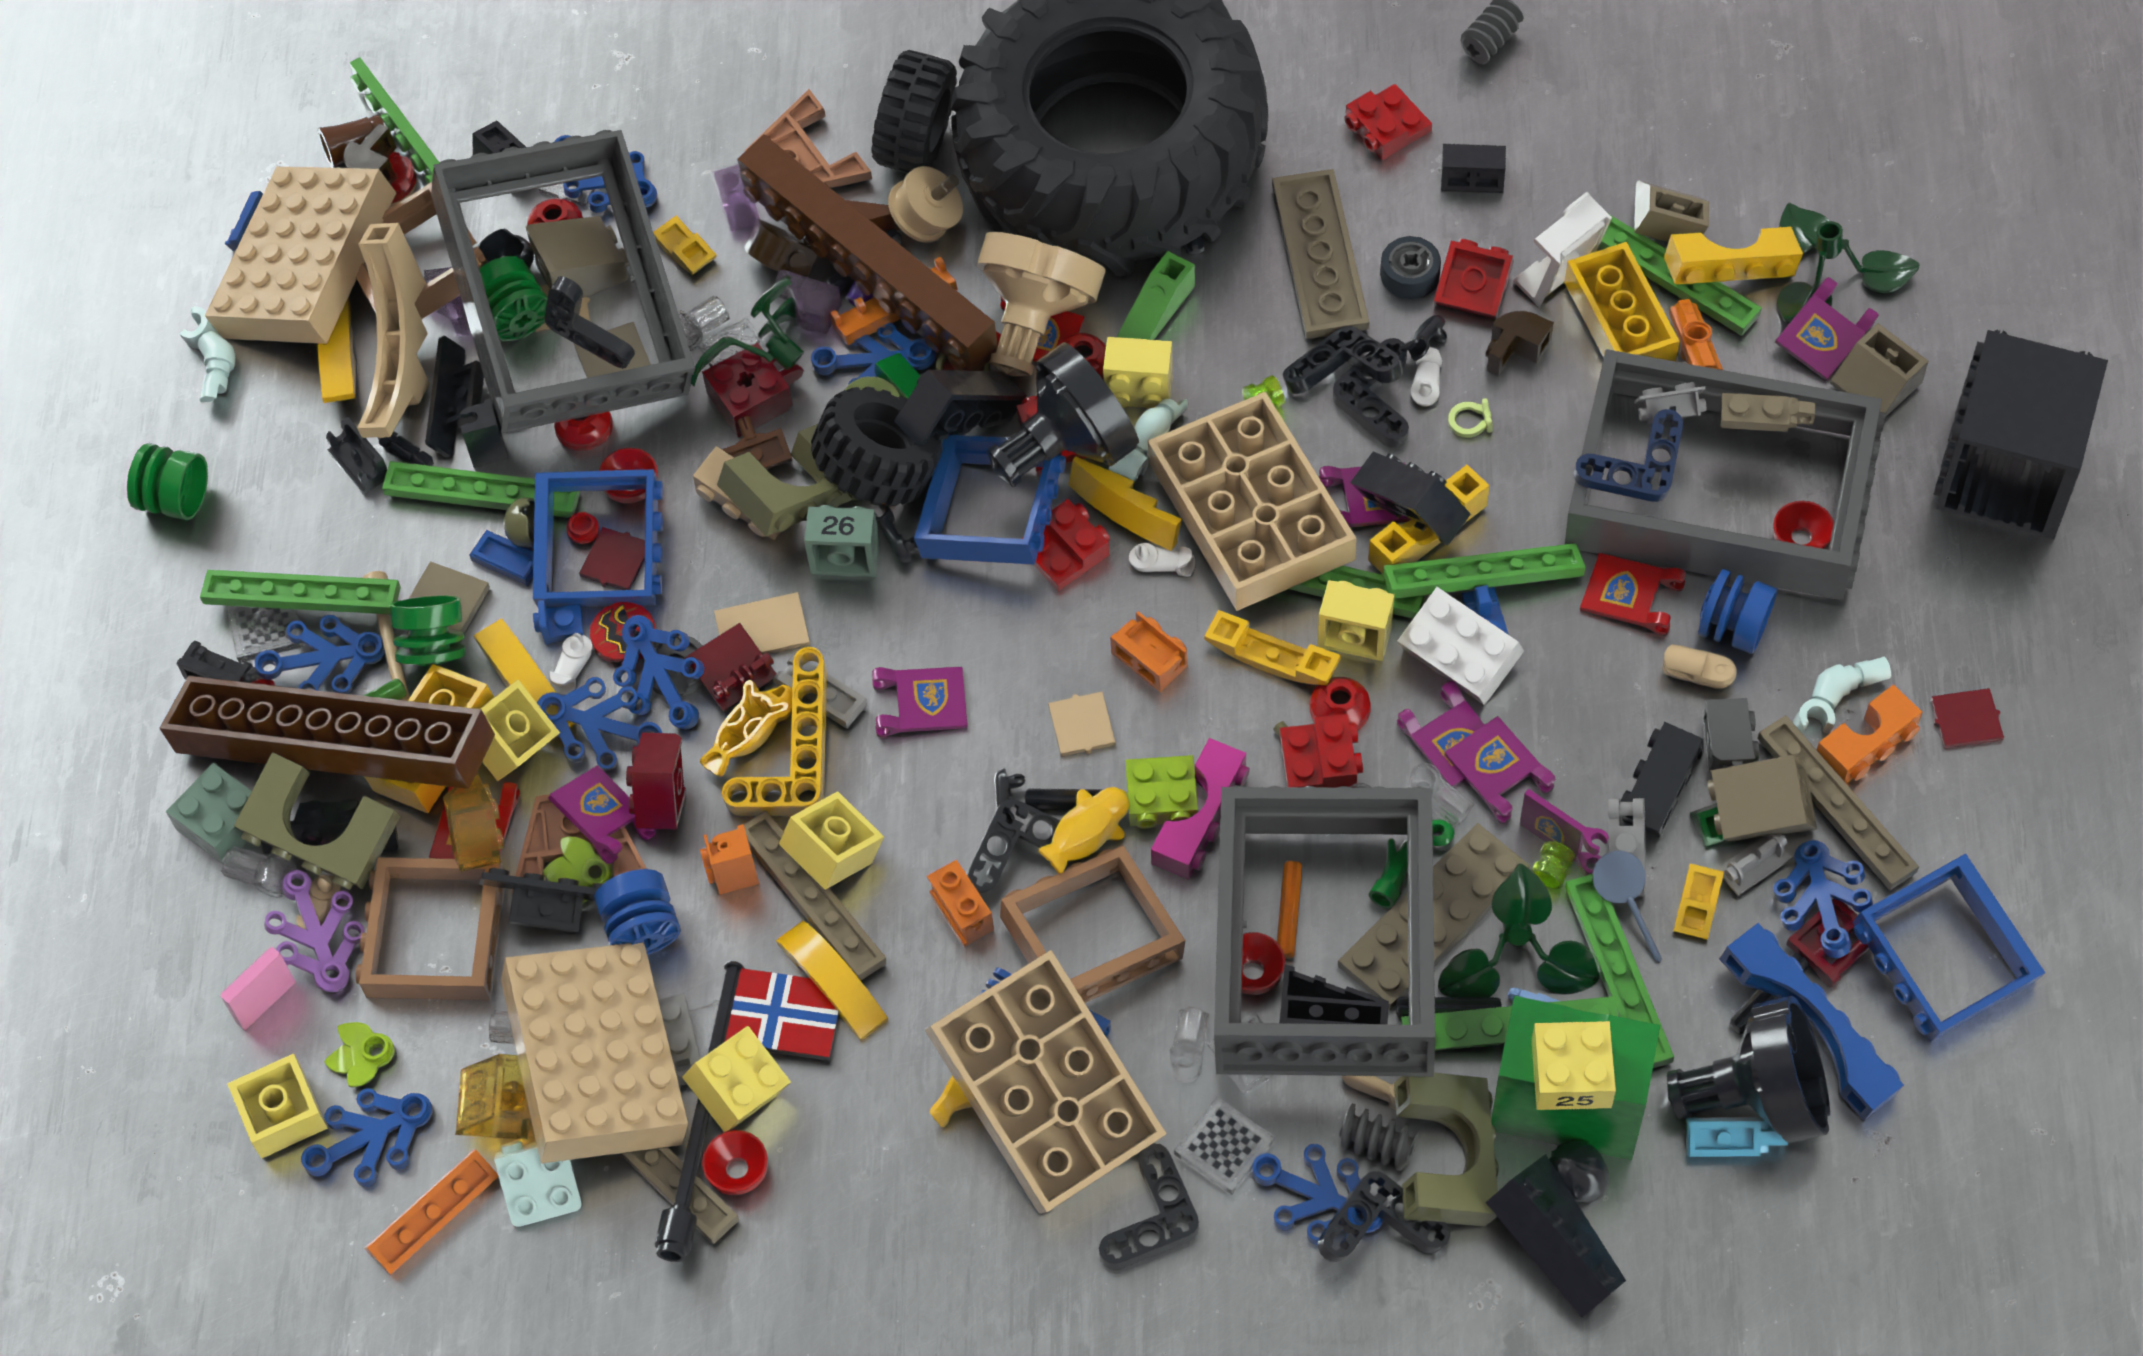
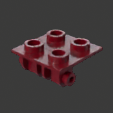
(730, 663)

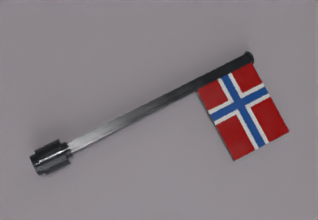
(788, 1019)

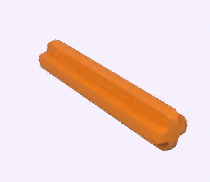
(1289, 907)

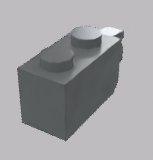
(1729, 733)

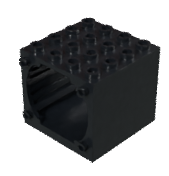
(2019, 433)

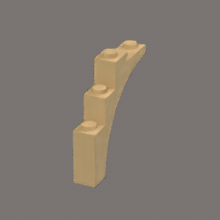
(400, 330)

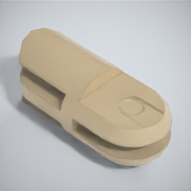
(1699, 666)

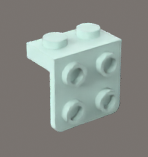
(532, 1188)

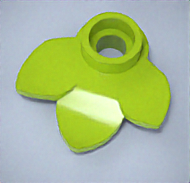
(575, 863)
(356, 1055)

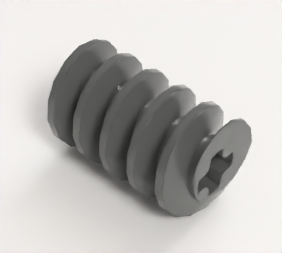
(1491, 30)
(1377, 1138)

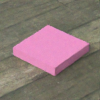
(258, 988)

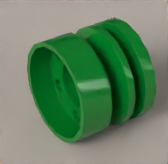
(514, 297)
(167, 481)
(428, 632)

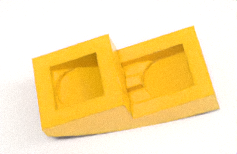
(683, 246)
(1698, 901)

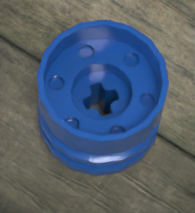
(1737, 611)
(638, 910)

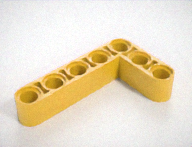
(801, 748)

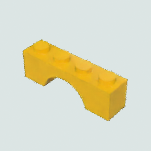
(1698, 260)
(1408, 544)

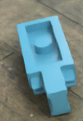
(1729, 1137)

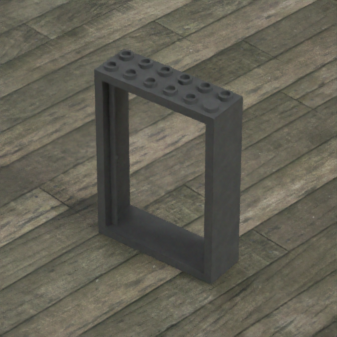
(544, 166)
(1711, 549)
(1325, 1047)

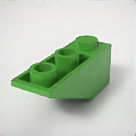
(1159, 298)

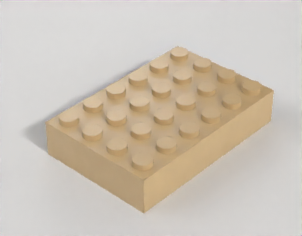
(299, 255)
(1251, 500)
(593, 1052)
(1045, 1082)

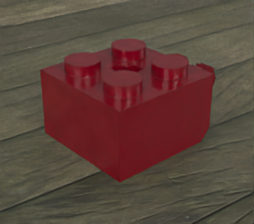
(750, 387)
(656, 781)

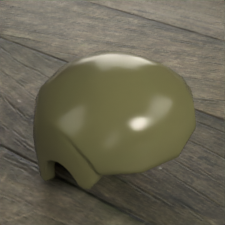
(520, 522)

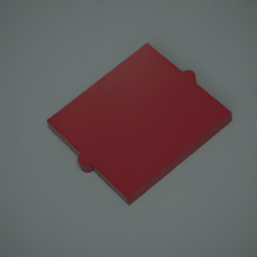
(614, 559)
(1967, 718)

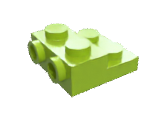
(1161, 790)

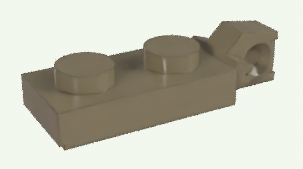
(1764, 412)

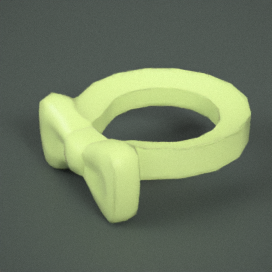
(1482, 408)

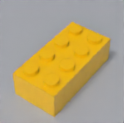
(1620, 304)
(442, 688)

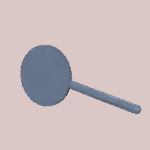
(1620, 879)

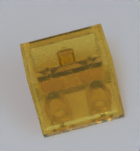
(473, 826)
(493, 1099)

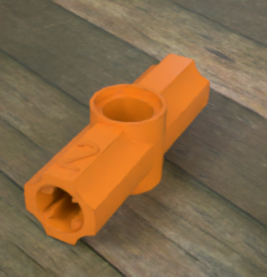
(1693, 335)

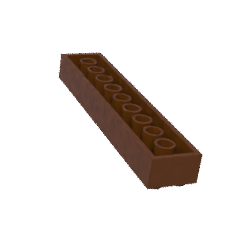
(867, 256)
(329, 731)

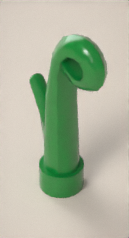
(1387, 888)

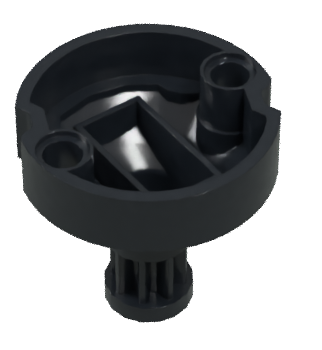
(1072, 415)
(1772, 1072)

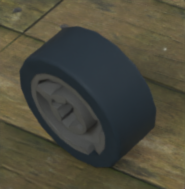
(1422, 270)

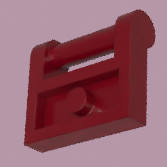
(1808, 944)

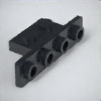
(453, 389)
(323, 822)
(540, 901)

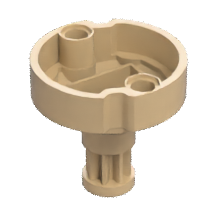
(1035, 284)

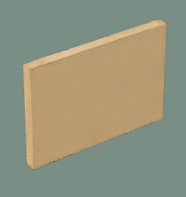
(771, 623)

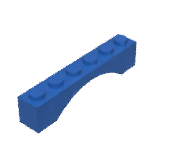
(1763, 965)

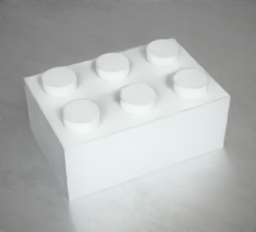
(1460, 645)

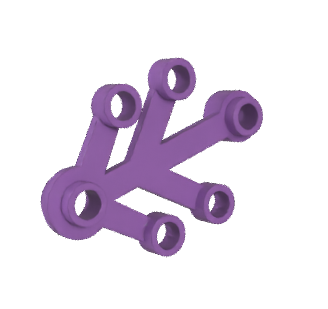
(315, 935)

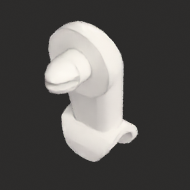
(1426, 383)
(1149, 558)
(574, 656)

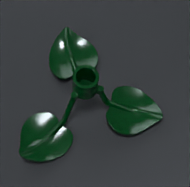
(1882, 269)
(780, 345)
(1518, 904)

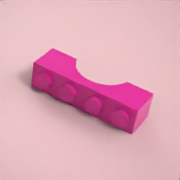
(1182, 843)

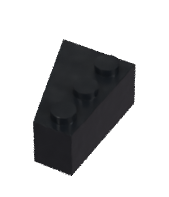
(1411, 493)
(1664, 775)
(1317, 1002)

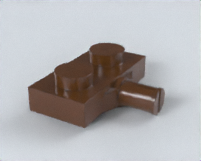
(767, 448)

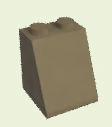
(580, 251)
(1762, 799)

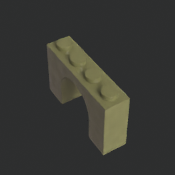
(770, 502)
(347, 858)
(1465, 1108)

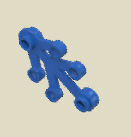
(646, 187)
(877, 352)
(325, 656)
(656, 669)
(593, 720)
(1822, 891)
(372, 1132)
(1322, 1196)

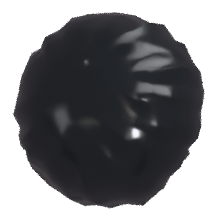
(504, 243)
(1581, 1170)

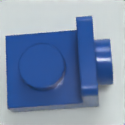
(558, 622)

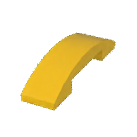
(1269, 653)
(833, 978)

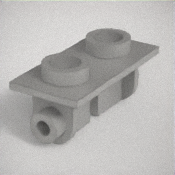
(1684, 400)
(1755, 863)

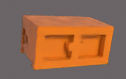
(1149, 651)
(729, 861)
(960, 903)

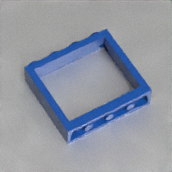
(972, 450)
(550, 482)
(1990, 916)

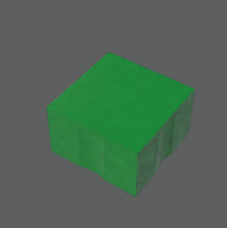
(1609, 1130)

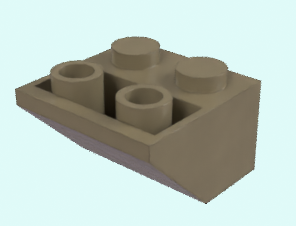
(1668, 212)
(1881, 369)

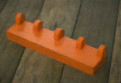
(870, 316)
(431, 1212)

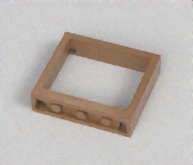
(410, 214)
(1078, 875)
(422, 986)

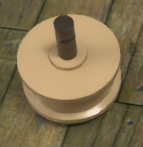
(926, 204)

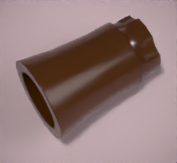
(336, 137)

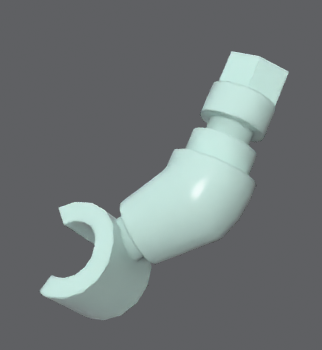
(217, 352)
(1149, 425)
(1836, 683)

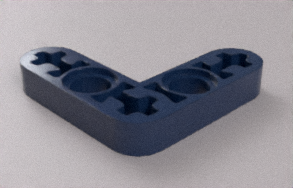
(1640, 474)

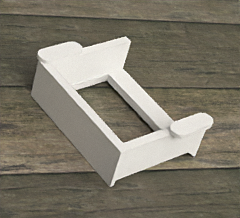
(1568, 238)

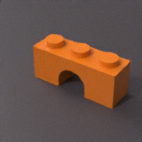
(1892, 719)

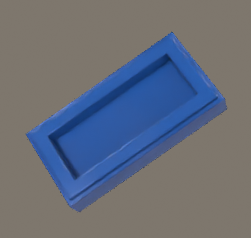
(504, 557)

